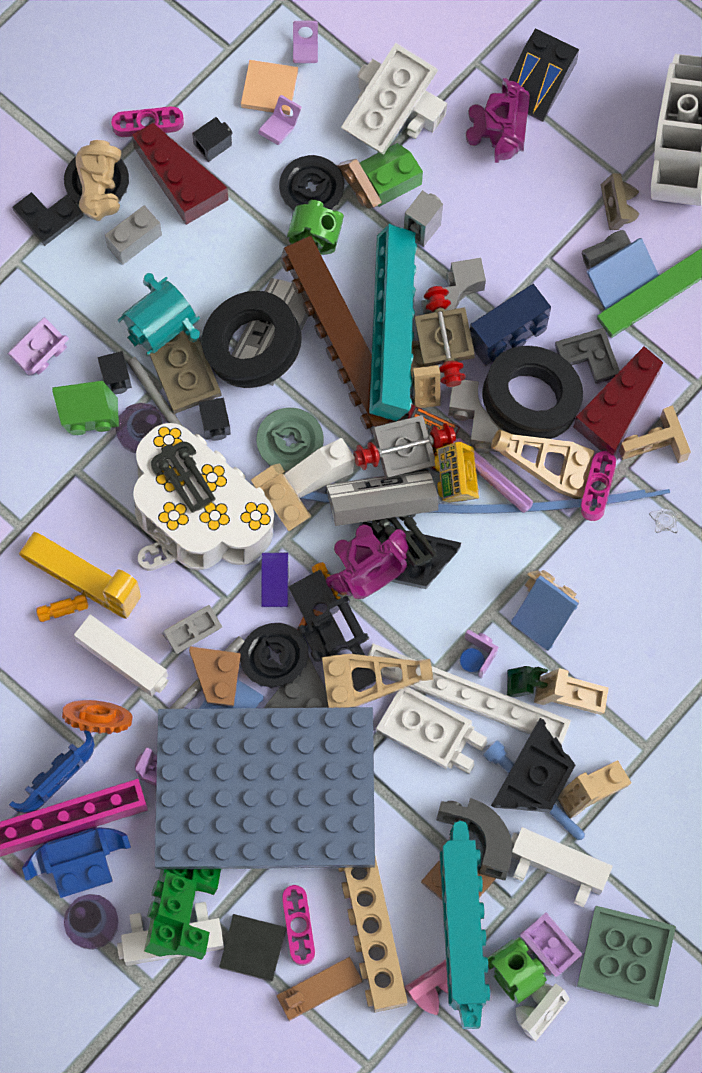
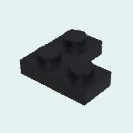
(45, 222)

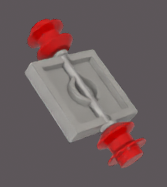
(404, 446)

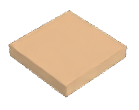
(266, 83)

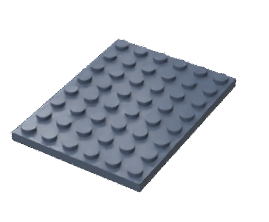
(265, 788)

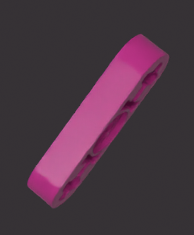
(164, 112)
(602, 495)
(303, 904)

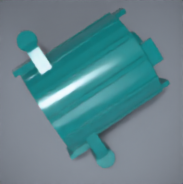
(159, 316)

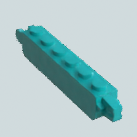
(463, 926)

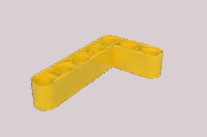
(114, 593)

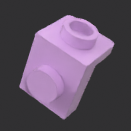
(147, 766)

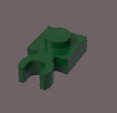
(523, 680)

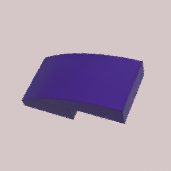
(274, 579)

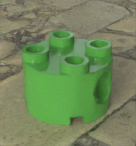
(318, 222)
(516, 971)

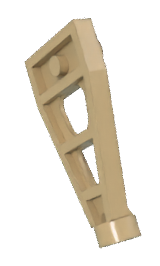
(574, 468)
(340, 683)

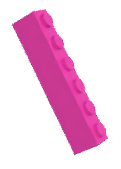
(71, 817)

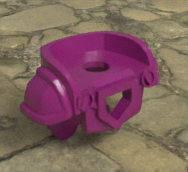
(501, 121)
(368, 562)

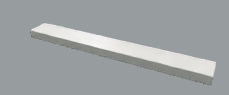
(477, 698)

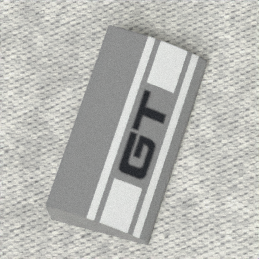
(260, 333)
(382, 497)

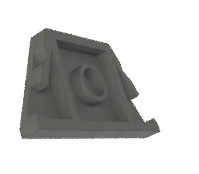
(302, 693)

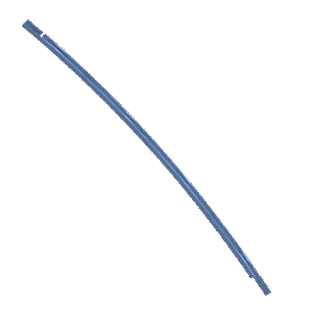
(511, 508)

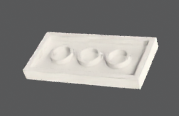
(389, 98)

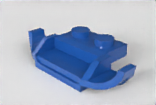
(63, 768)
(77, 859)

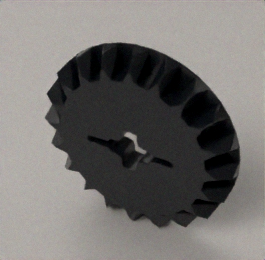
(316, 170)
(74, 187)
(282, 639)

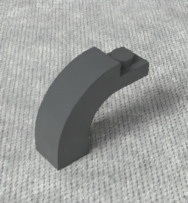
(488, 828)

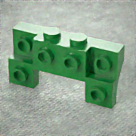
(172, 909)

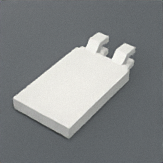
(430, 730)

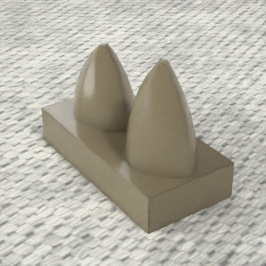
(615, 194)

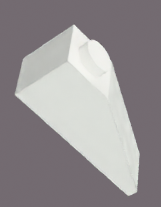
(321, 468)

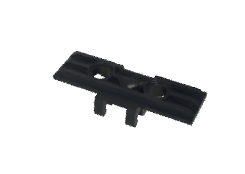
(322, 630)

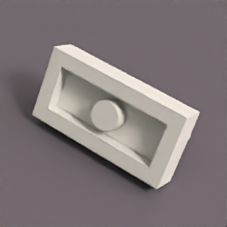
(550, 1002)

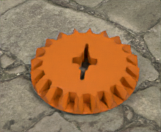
(97, 716)

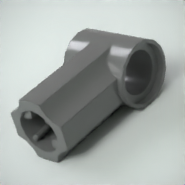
(603, 250)

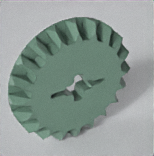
(281, 425)

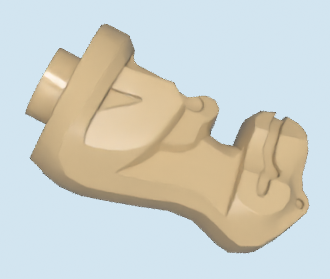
(96, 170)

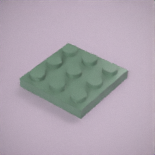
(626, 956)

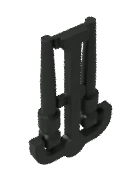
(185, 449)
(410, 523)

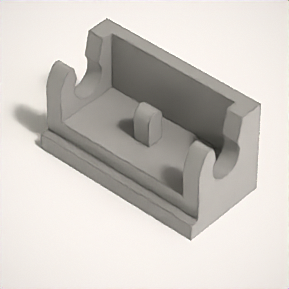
(192, 629)

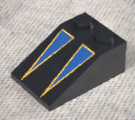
(544, 70)

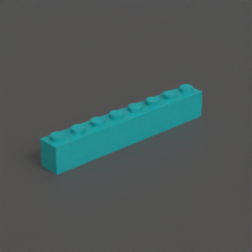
(393, 323)

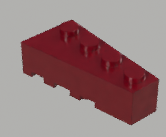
(179, 175)
(618, 403)

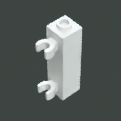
(427, 112)
(121, 656)
(559, 861)
(133, 944)

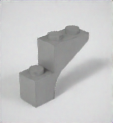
(463, 279)
(465, 406)

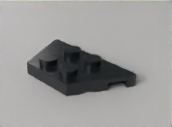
(424, 575)
(536, 774)

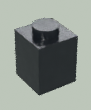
(212, 138)
(115, 372)
(214, 419)

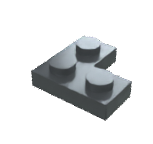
(594, 349)

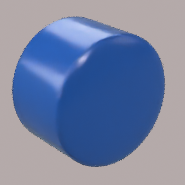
(472, 660)

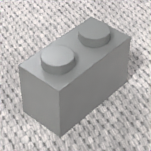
(424, 217)
(133, 234)

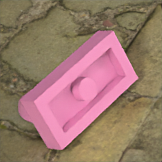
(423, 988)

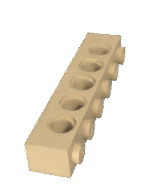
(394, 994)

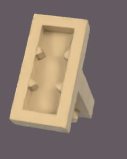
(425, 380)
(658, 438)
(281, 496)
(571, 692)
(592, 788)

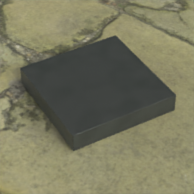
(252, 947)

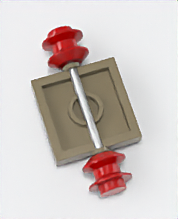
(444, 336)

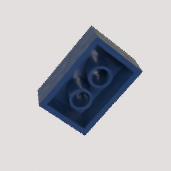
(510, 324)

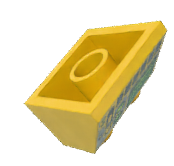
(457, 472)

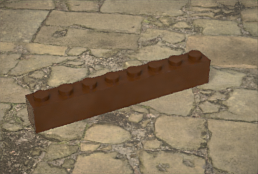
(333, 324)

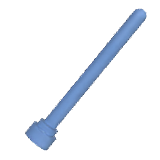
(498, 755)

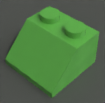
(392, 173)
(86, 407)

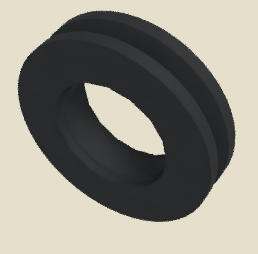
(273, 360)
(540, 364)

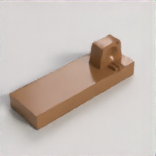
(319, 988)

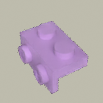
(38, 347)
(550, 945)

